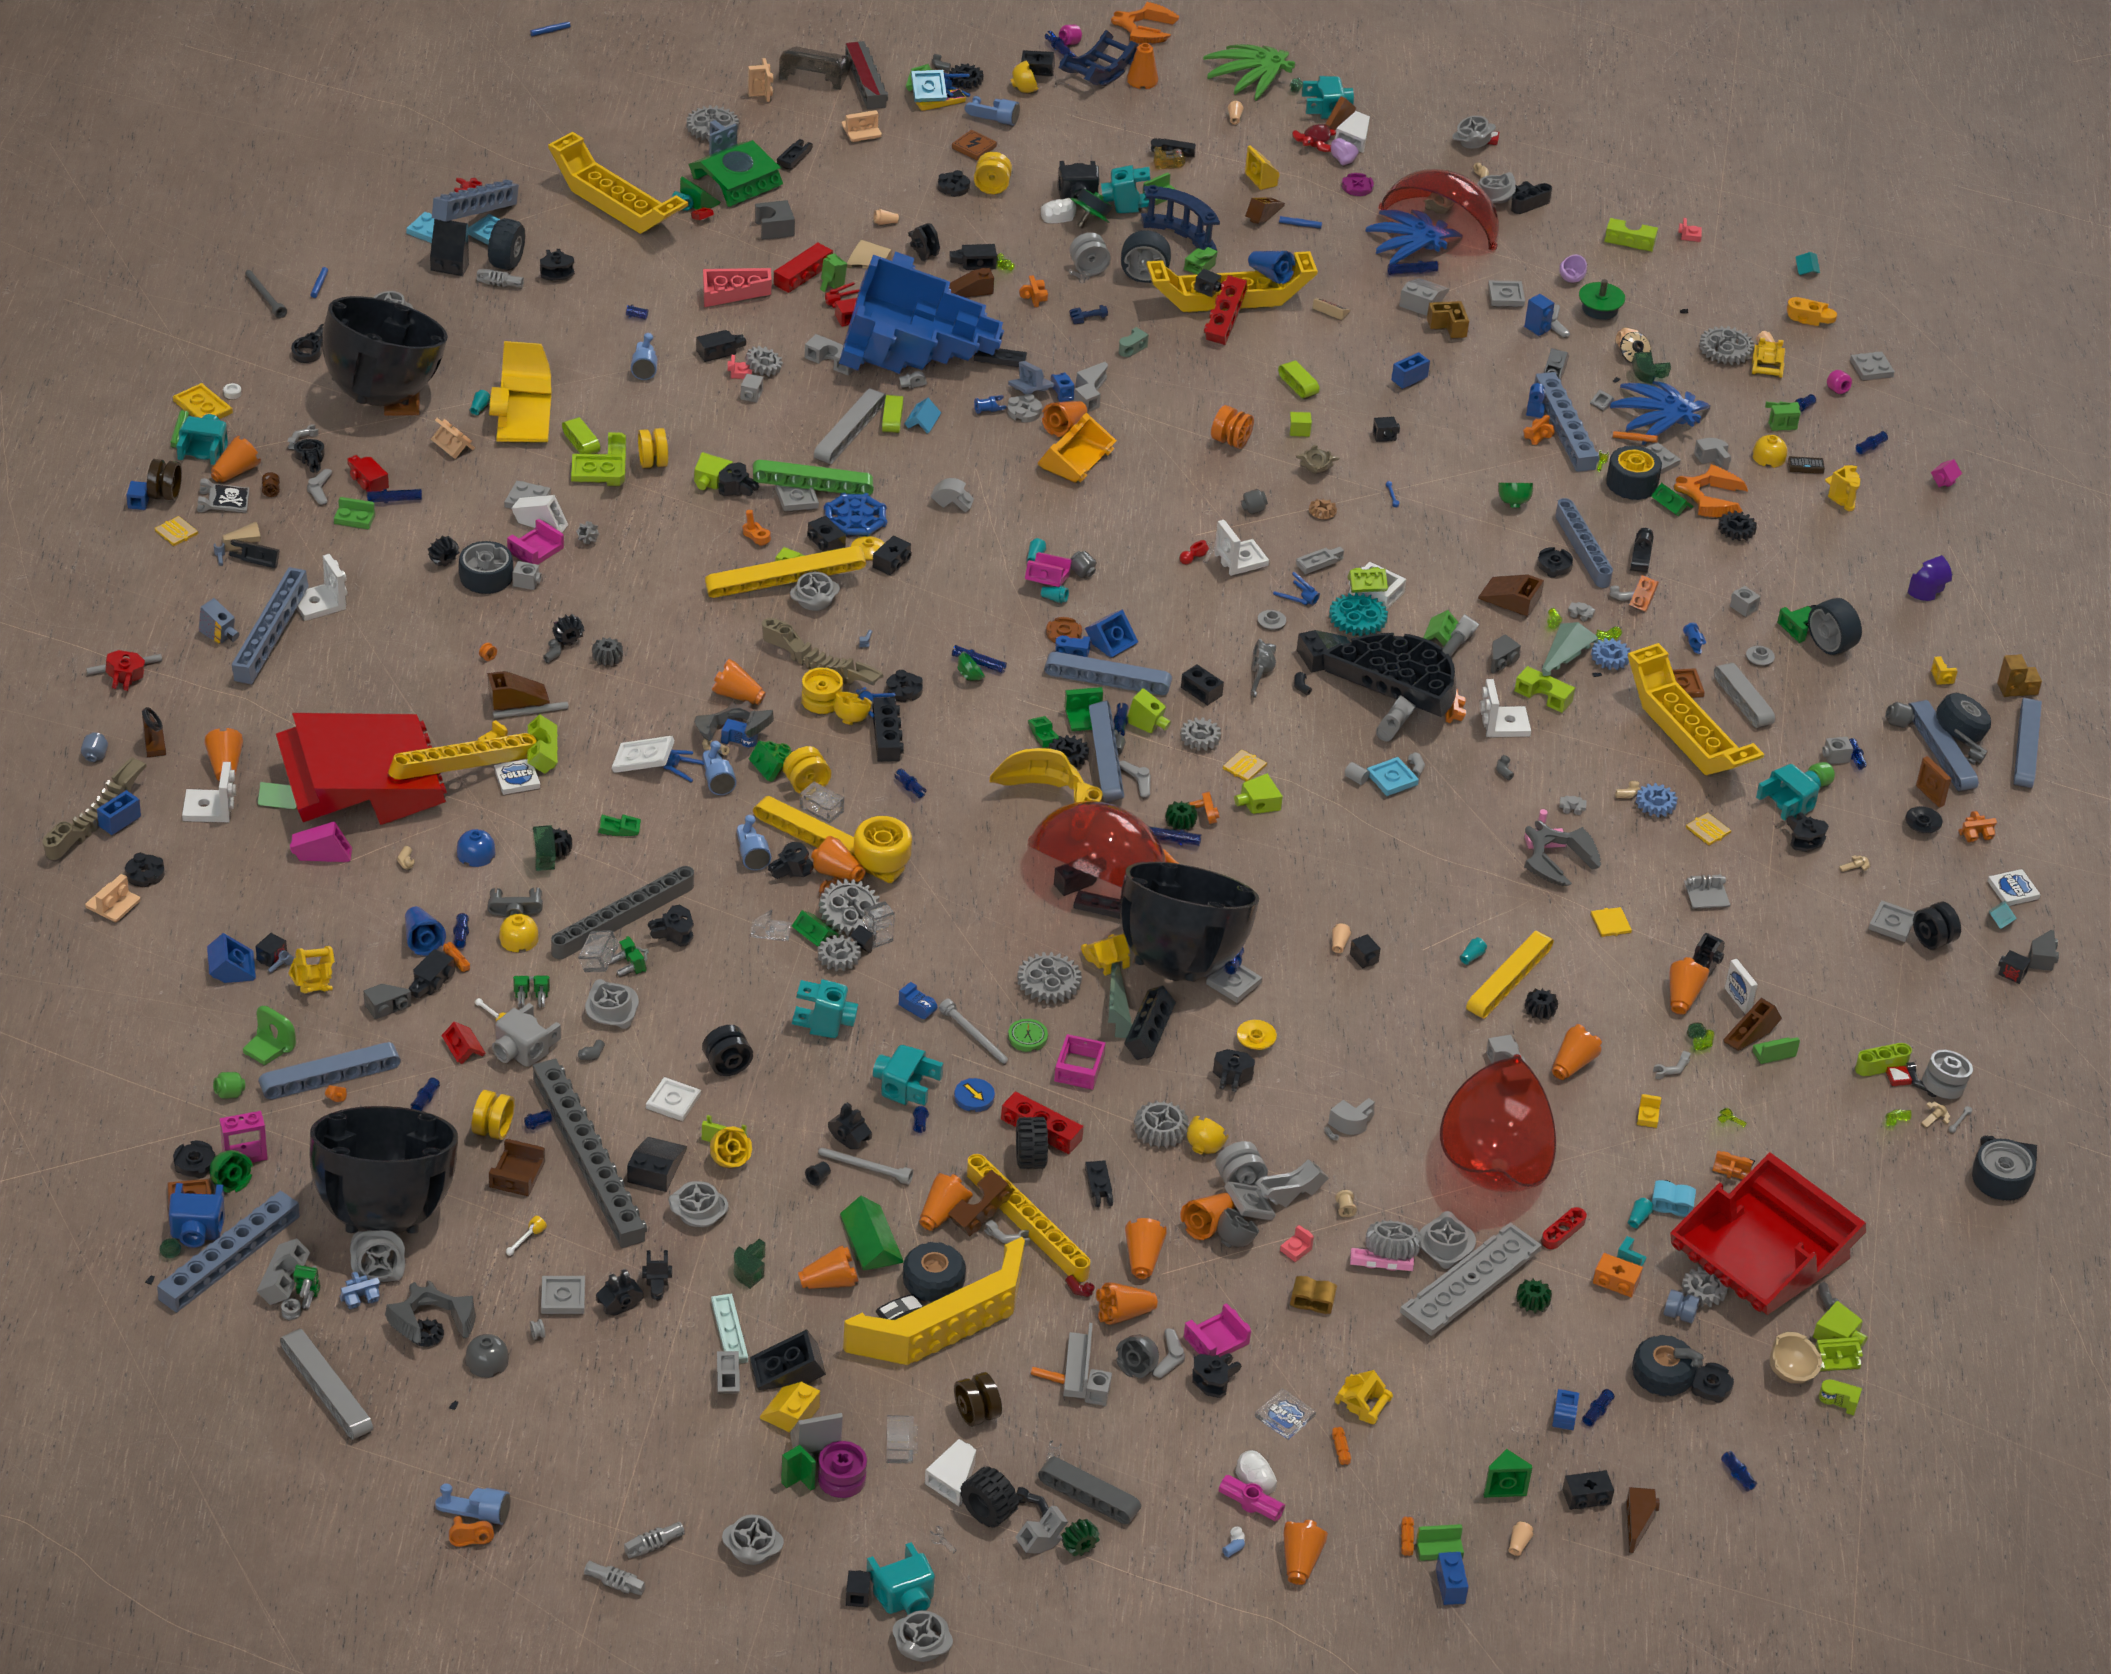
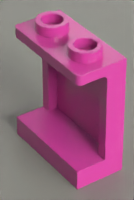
(536, 544)
(1048, 569)
(1218, 1334)

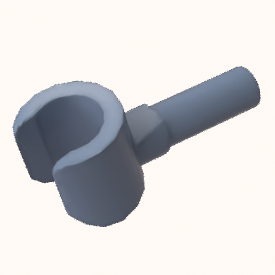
(219, 552)
(864, 641)
(284, 957)

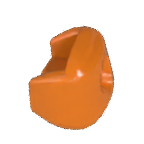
(336, 1093)

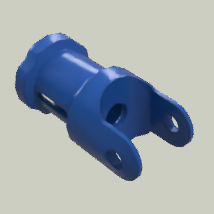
(988, 404)
(1695, 638)

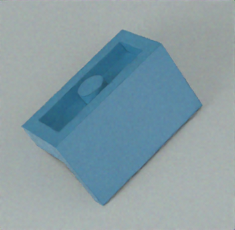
(924, 414)

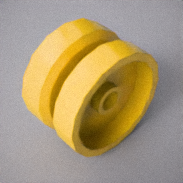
(992, 173)
(653, 448)
(820, 688)
(805, 767)
(493, 1114)

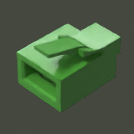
(1200, 260)
(833, 272)
(1783, 415)

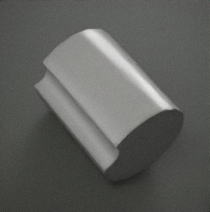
(1357, 773)

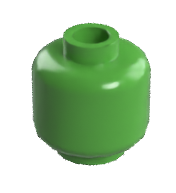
(1824, 771)
(228, 1085)

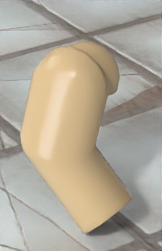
(1480, 170)
(724, 750)
(1630, 792)
(404, 858)

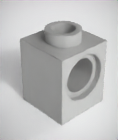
(751, 388)
(526, 575)
(1745, 601)
(1837, 750)
(1098, 1387)

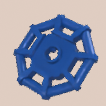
(856, 514)

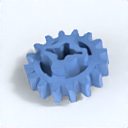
(1610, 654)
(1656, 800)

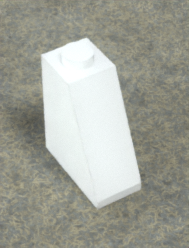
(1354, 130)
(545, 508)
(951, 1471)

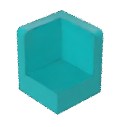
(1807, 263)
(2002, 914)
(1626, 1253)

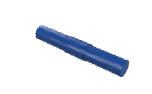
(551, 28)
(1300, 222)
(319, 282)

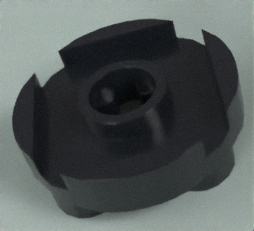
(953, 183)
(1555, 561)
(912, 683)
(151, 864)
(193, 1168)
(1714, 1392)

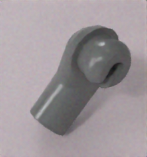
(554, 651)
(1120, 741)
(591, 1053)
(1826, 1295)
(1688, 1353)

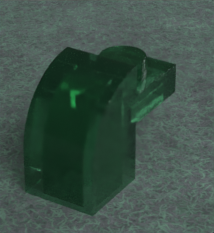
(1645, 368)
(544, 847)
(748, 1264)

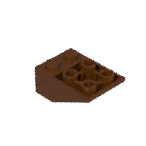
(1513, 592)
(515, 691)

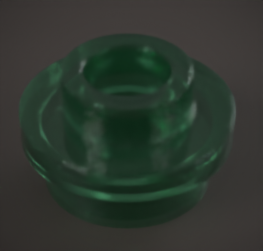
(1296, 85)
(1696, 1030)
(170, 1248)

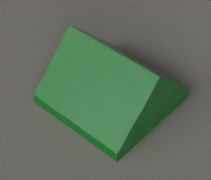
(699, 196)
(1508, 1476)

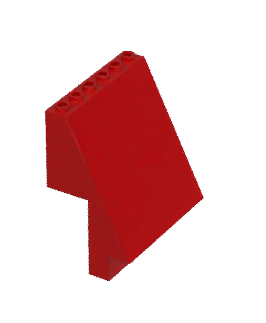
(347, 759)
(1769, 1234)

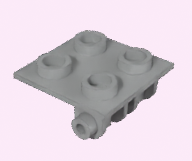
(1707, 891)

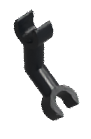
(1915, 1081)
(1024, 1496)

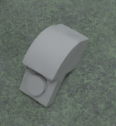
(1712, 450)
(952, 490)
(1351, 1119)
(728, 1372)
(1042, 1535)

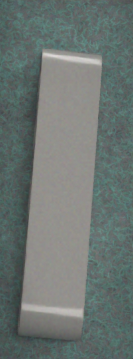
(1744, 695)

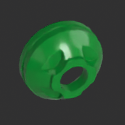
(969, 668)

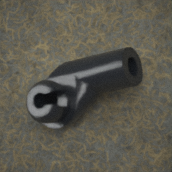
(1299, 683)

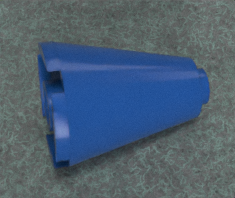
(1273, 264)
(423, 931)

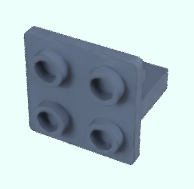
(721, 137)
(1030, 379)

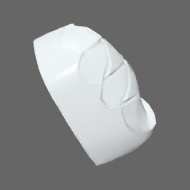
(1058, 211)
(1255, 1469)

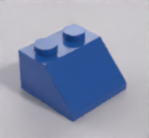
(1112, 633)
(230, 960)

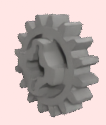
(763, 361)
(1200, 734)
(839, 953)
(1704, 1286)

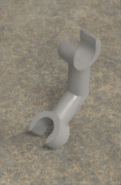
(310, 430)
(1684, 1060)
(993, 1230)

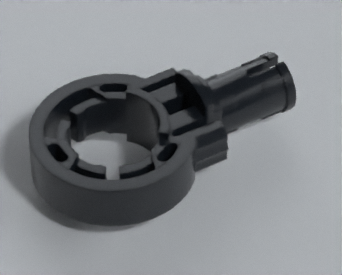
(311, 341)
(311, 451)

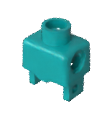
(1327, 93)
(1123, 189)
(202, 438)
(1795, 793)
(830, 1008)
(903, 1074)
(903, 1584)

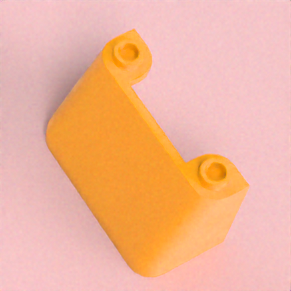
(1078, 450)

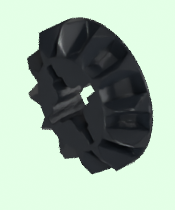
(436, 1332)

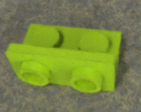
(1368, 580)

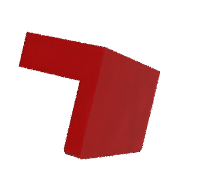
(462, 1042)

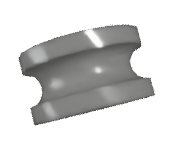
(293, 1314)
(537, 1329)

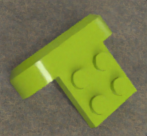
(602, 467)

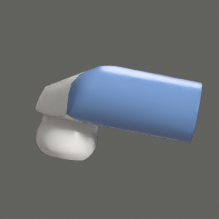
(1237, 1542)

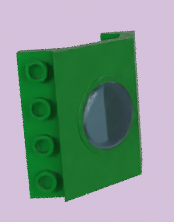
(740, 171)

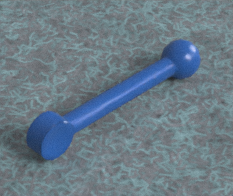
(1395, 503)

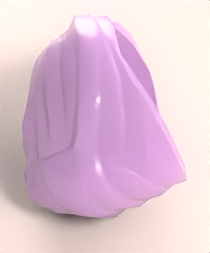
(1343, 151)
(1573, 268)

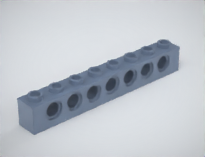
(475, 200)
(1567, 423)
(270, 625)
(228, 1251)

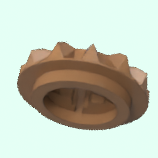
(1317, 509)

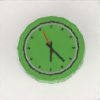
(1027, 1035)

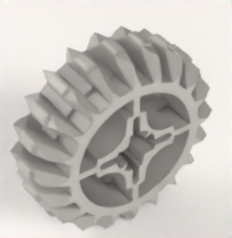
(1161, 1124)
(1393, 1240)

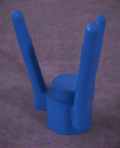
(948, 83)
(1309, 594)
(863, 693)
(674, 759)

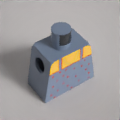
(217, 622)

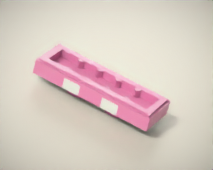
(1366, 1258)

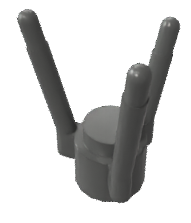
(1977, 752)

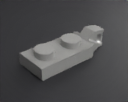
(1319, 559)

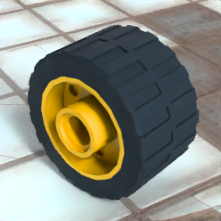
(1634, 472)

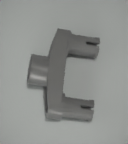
(509, 906)

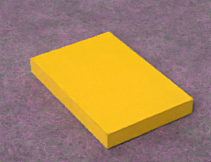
(202, 401)

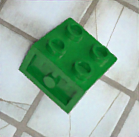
(1077, 706)

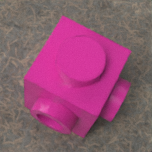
(1946, 473)

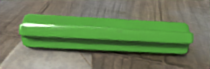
(180, 420)

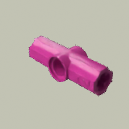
(1251, 1498)

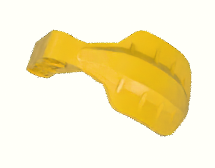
(1044, 767)

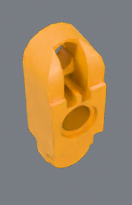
(1810, 311)

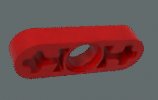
(1565, 1220)

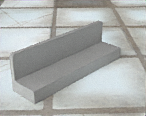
(1077, 1364)

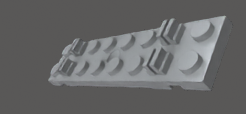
(1456, 1291)

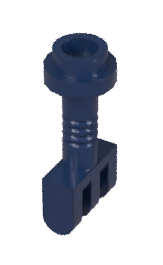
(1078, 316)

